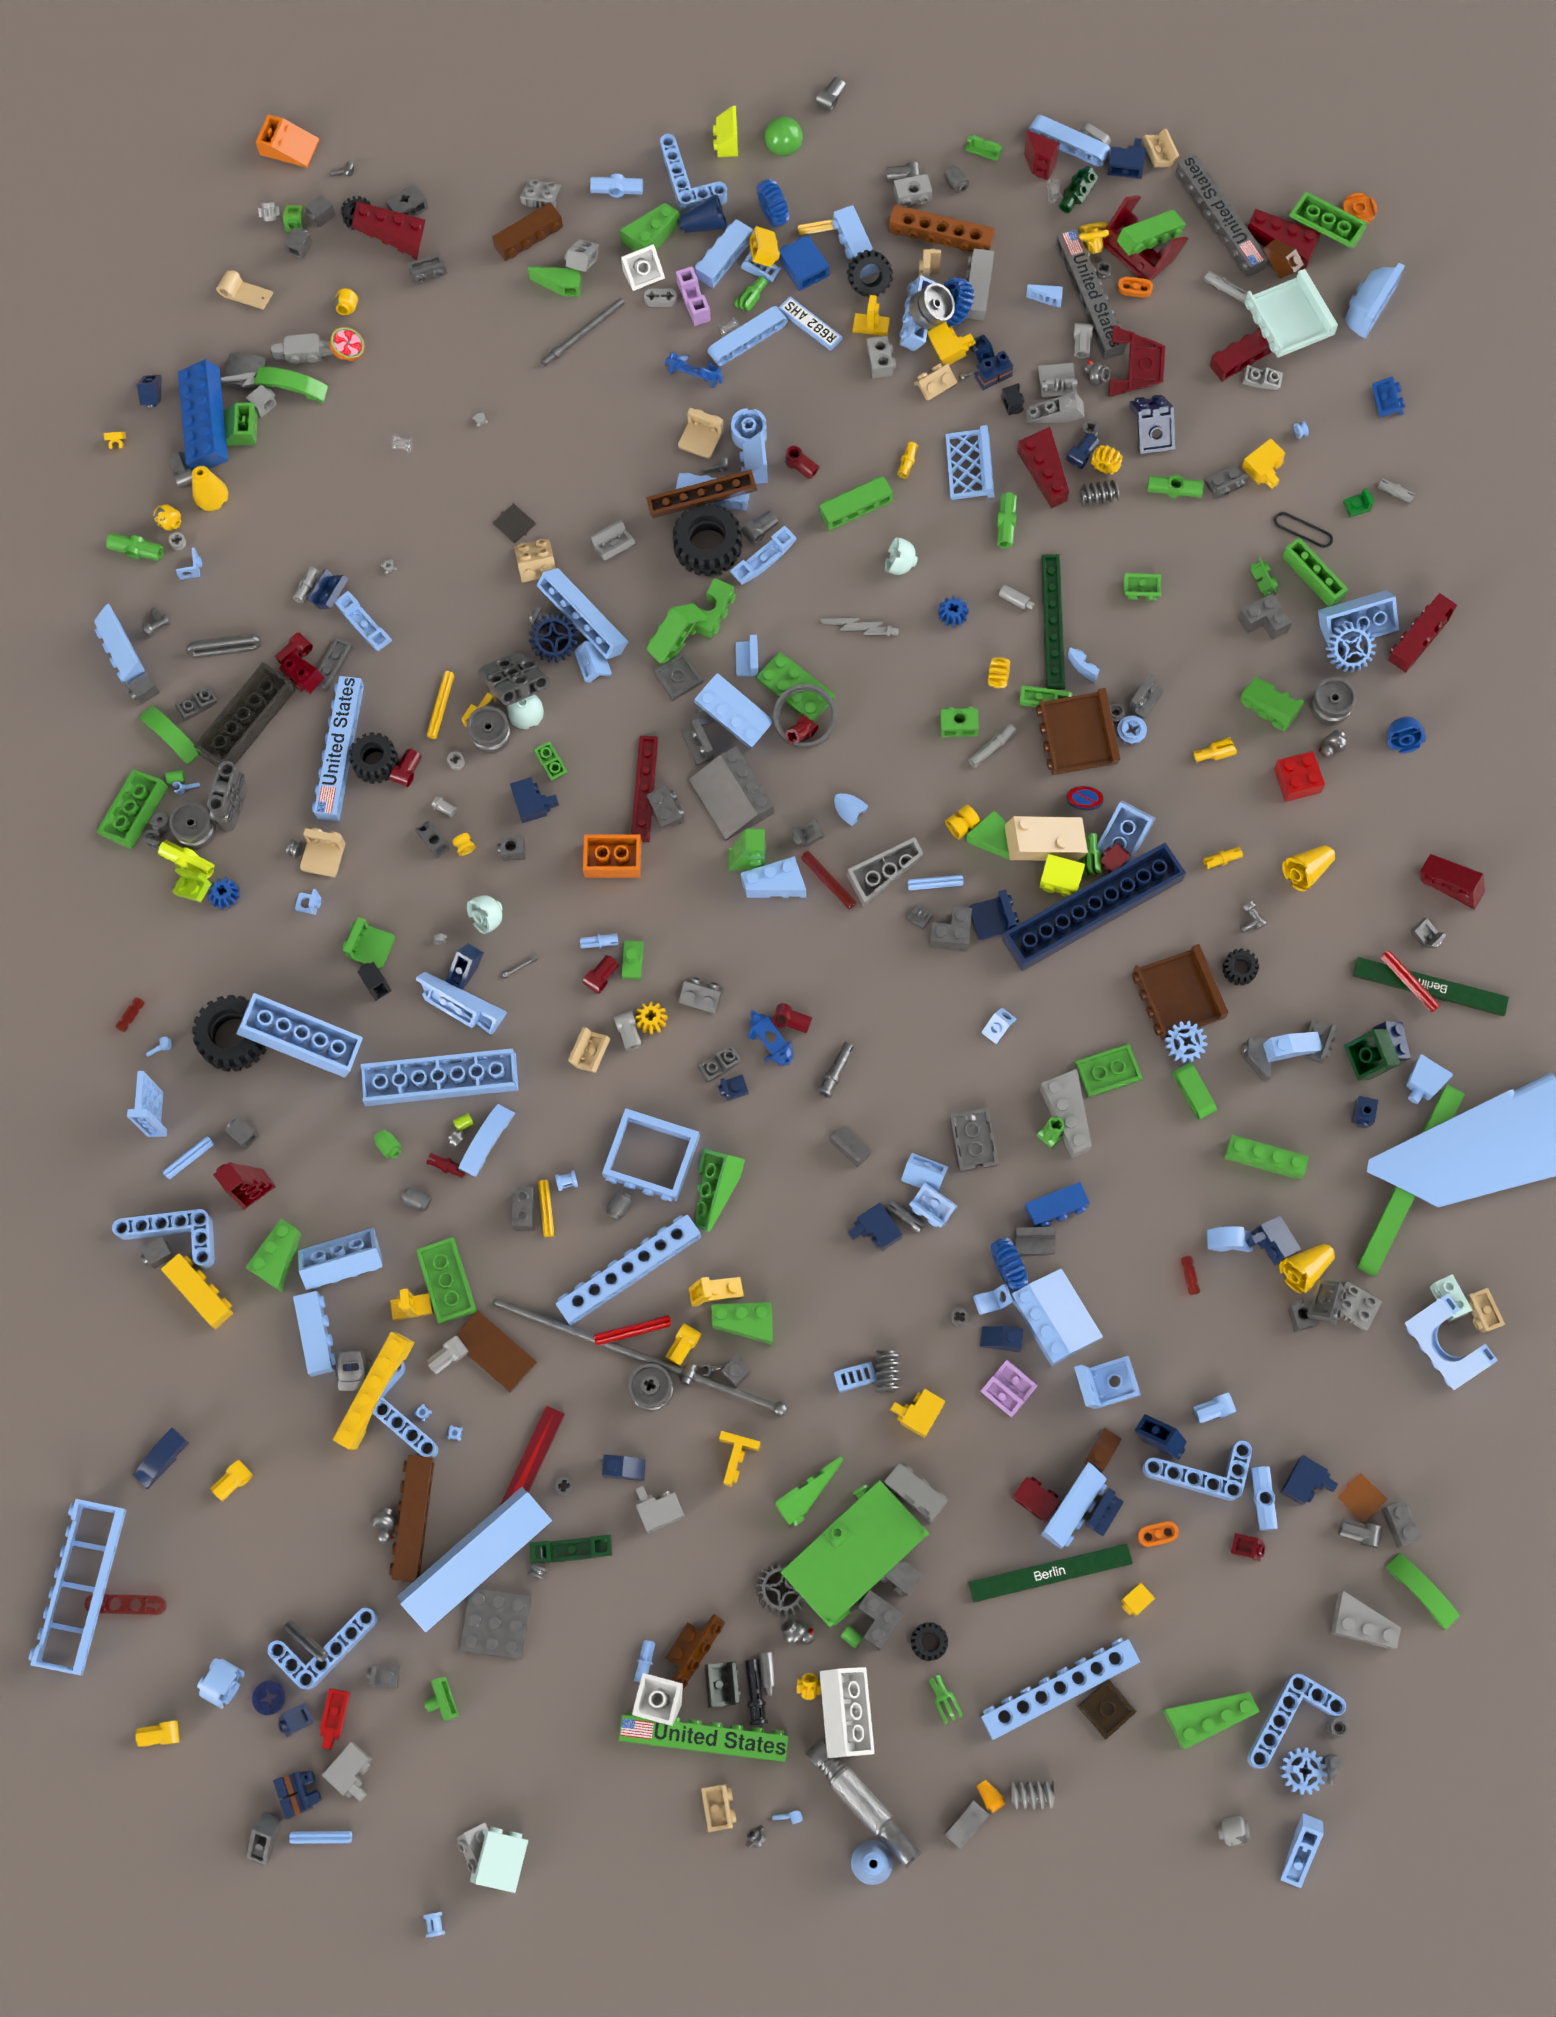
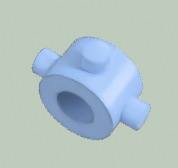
(422, 1412)
(455, 1433)

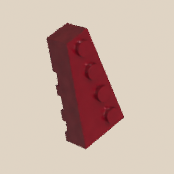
(390, 227)
(1268, 227)
(1044, 465)
(1422, 633)
(243, 1183)

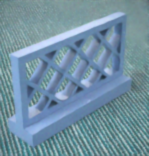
(985, 463)
(148, 1107)

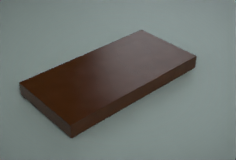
(495, 1351)

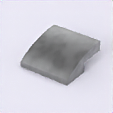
(240, 364)

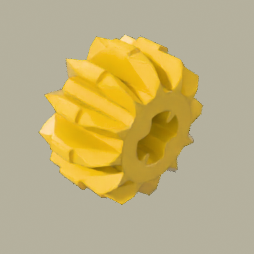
(1106, 459)
(999, 672)
(644, 1015)

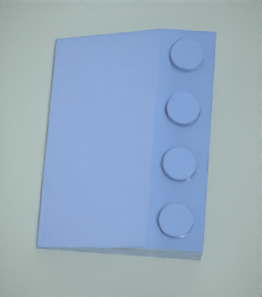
(1055, 1316)

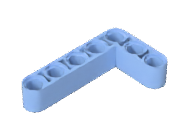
(684, 194)
(171, 1227)
(407, 1426)
(1203, 1477)
(332, 1660)
(1287, 1714)

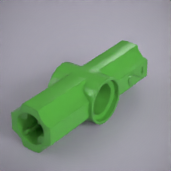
(1185, 487)
(1006, 520)
(134, 546)

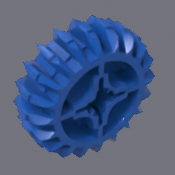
(772, 202)
(963, 296)
(1009, 1264)

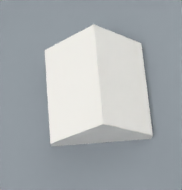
(642, 267)
(658, 1699)

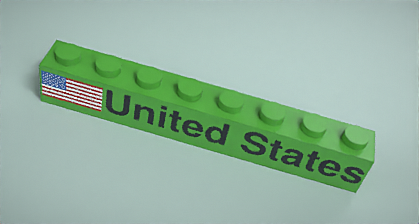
(705, 1738)

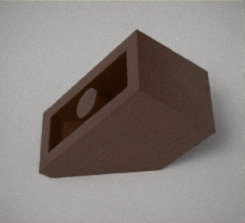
(1283, 258)
(1103, 1450)

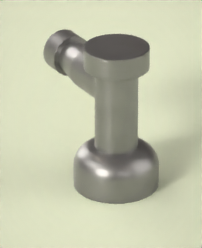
(160, 621)
(1256, 919)
(1333, 1764)

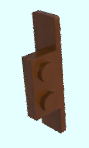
(691, 1648)

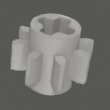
(268, 211)

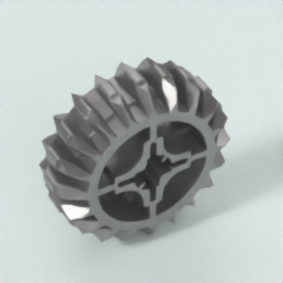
(772, 1587)

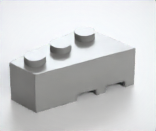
(916, 1492)
(1361, 1623)

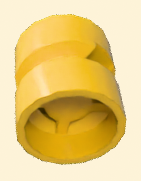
(964, 820)

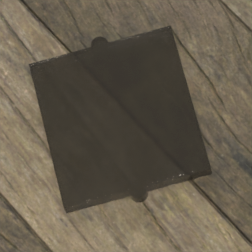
(514, 523)

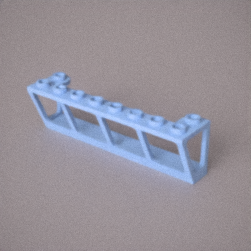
(98, 1591)

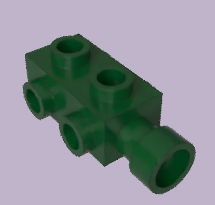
(1078, 189)

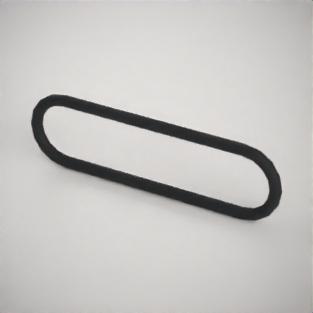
(1306, 523)

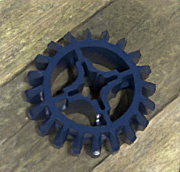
(545, 638)

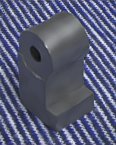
(432, 839)

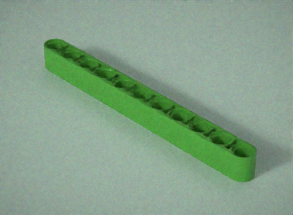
(1400, 1199)

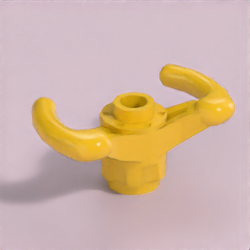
(1093, 236)

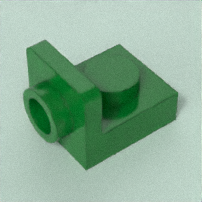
(1359, 503)

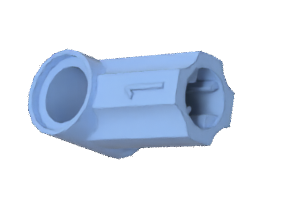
(1218, 1407)

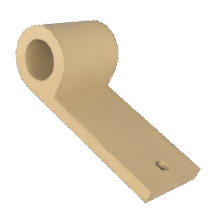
(234, 288)

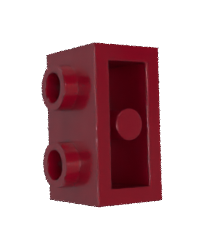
(301, 673)

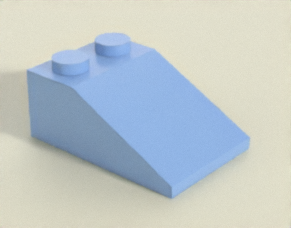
(1127, 827)

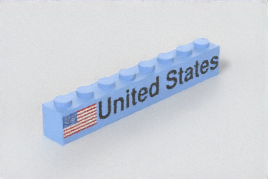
(338, 743)

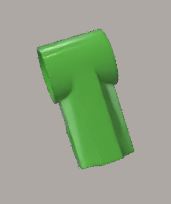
(1051, 1132)

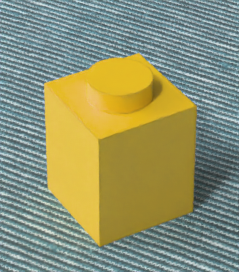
(1137, 1600)

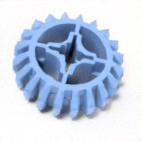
(1346, 652)

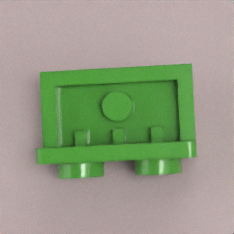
(1142, 585)

